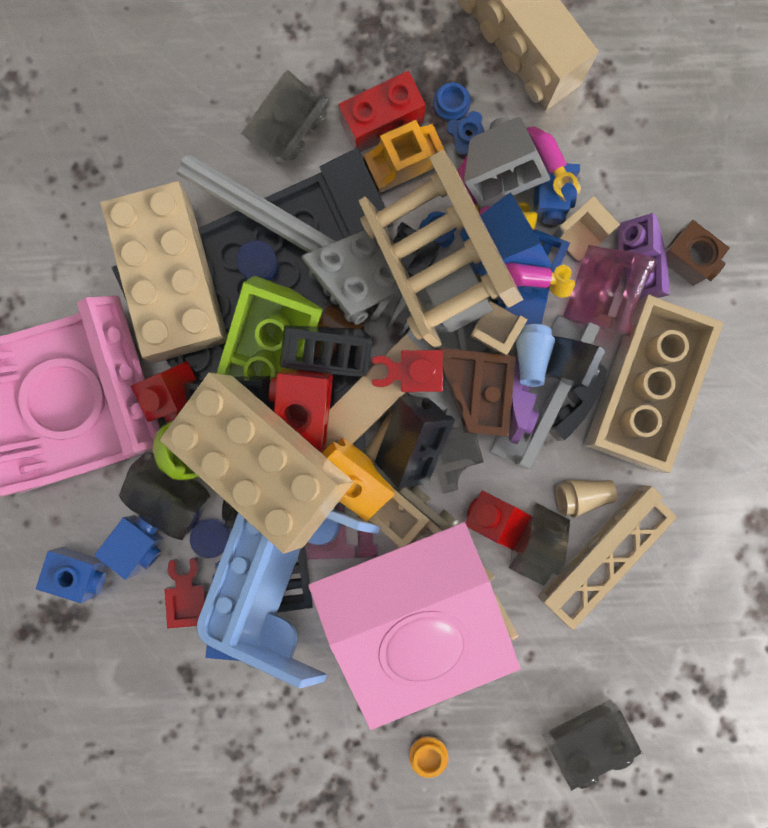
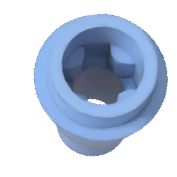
(534, 352)

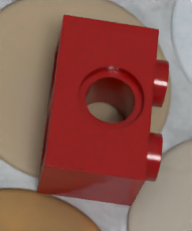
(381, 110)
(313, 393)

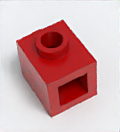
(164, 392)
(497, 520)

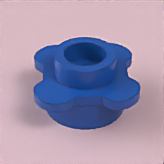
(458, 128)

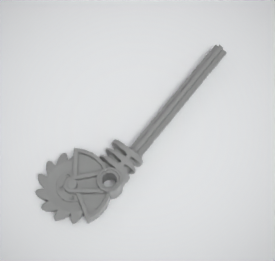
(310, 240)

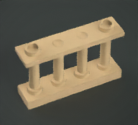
(477, 249)

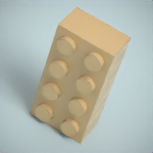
(537, 43)
(164, 272)
(654, 384)
(256, 461)

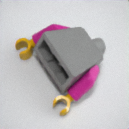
(512, 161)

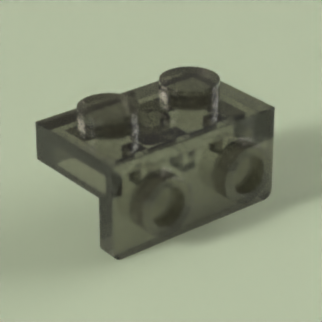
(285, 118)

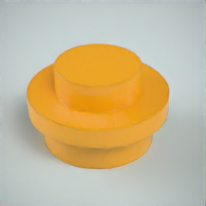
(428, 757)

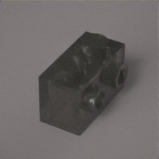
(592, 745)

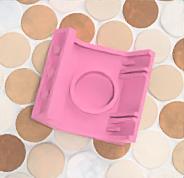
(70, 398)
(415, 626)

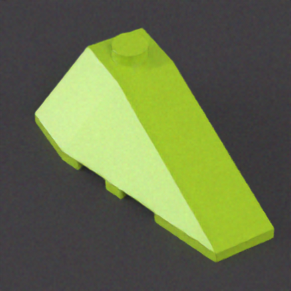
(258, 328)

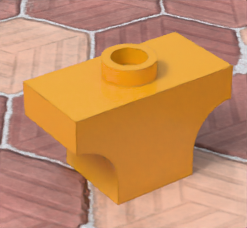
(402, 155)
(369, 488)

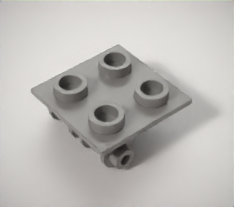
(353, 274)

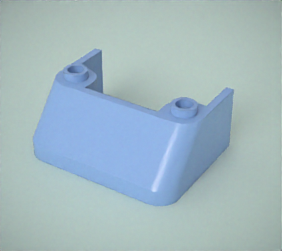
(246, 596)

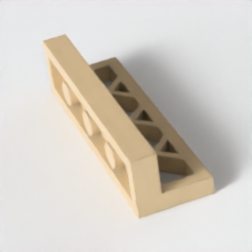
(600, 550)

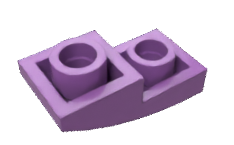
(644, 237)
(522, 414)

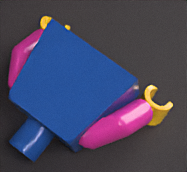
(526, 260)

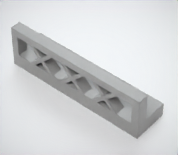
(547, 403)

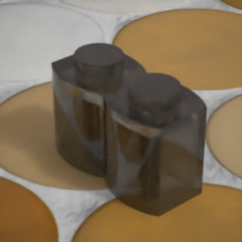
(170, 503)

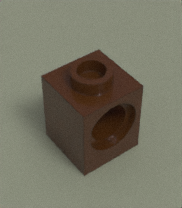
(709, 246)

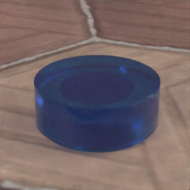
(257, 260)
(209, 538)

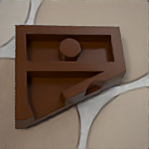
(481, 389)

